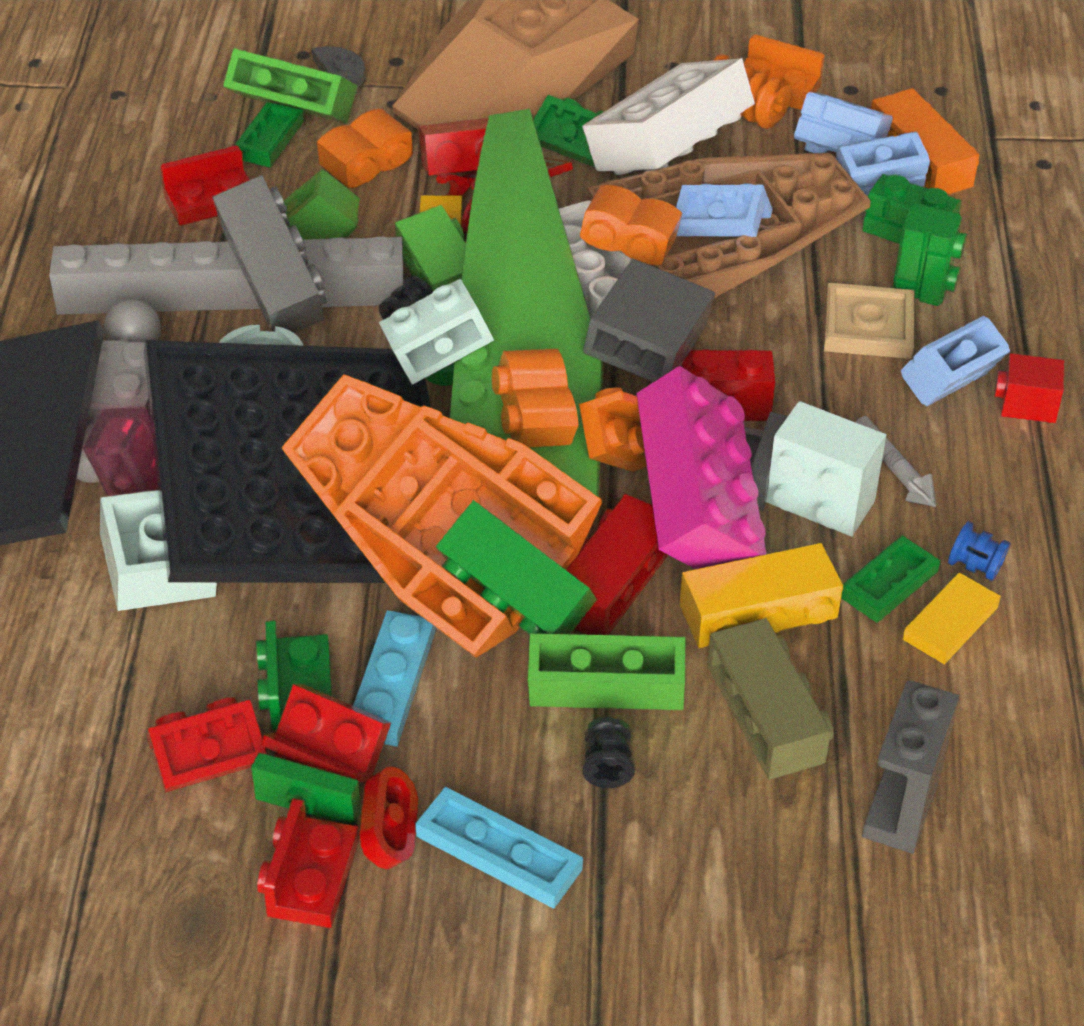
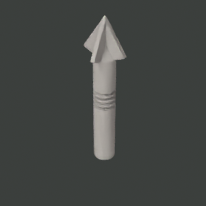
(920, 488)

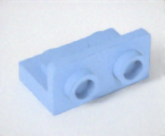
(722, 210)

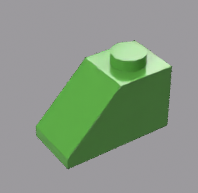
(323, 208)

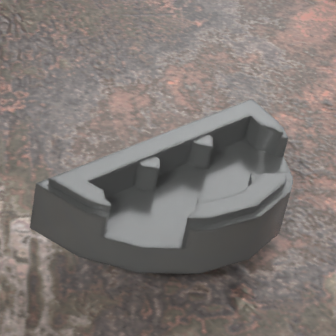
(341, 63)

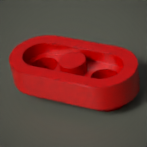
(389, 818)

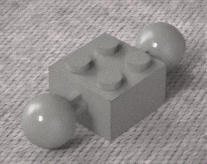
(121, 366)

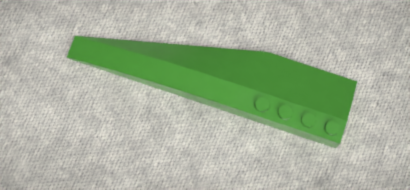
(523, 286)

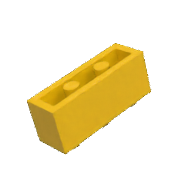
(783, 586)

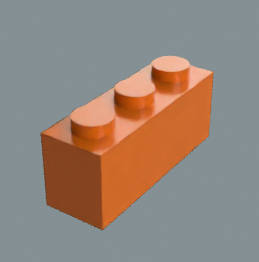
(950, 155)

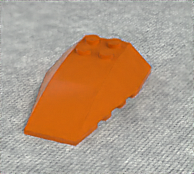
(407, 475)

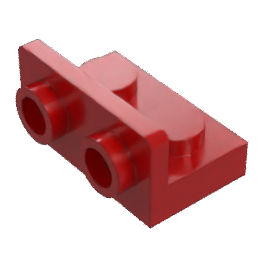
(196, 179)
(328, 734)
(206, 743)
(307, 867)

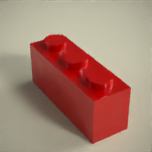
(617, 563)

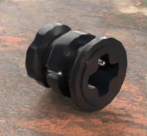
(404, 296)
(608, 753)

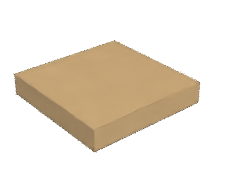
(869, 320)

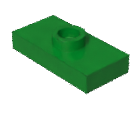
(269, 133)
(889, 578)
(324, 792)

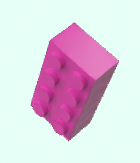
(699, 472)

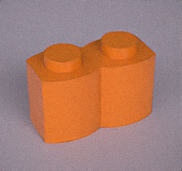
(365, 148)
(630, 224)
(535, 397)

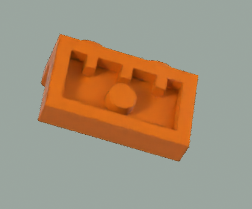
(789, 64)
(614, 429)

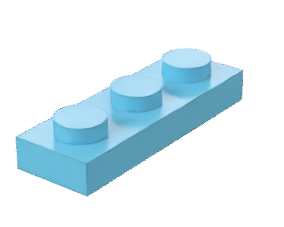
(395, 670)
(499, 847)

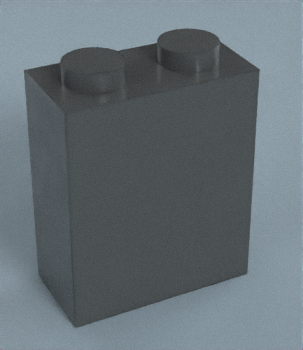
(648, 321)

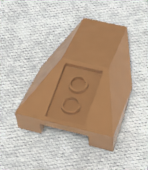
(513, 56)
(807, 199)

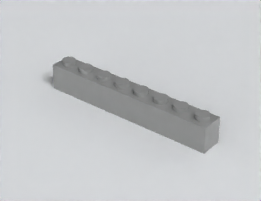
(209, 276)

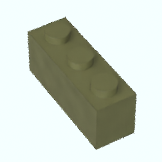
(769, 698)

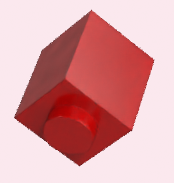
(1031, 388)

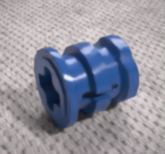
(981, 542)

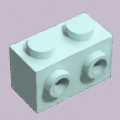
(436, 331)

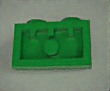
(561, 128)
(288, 663)

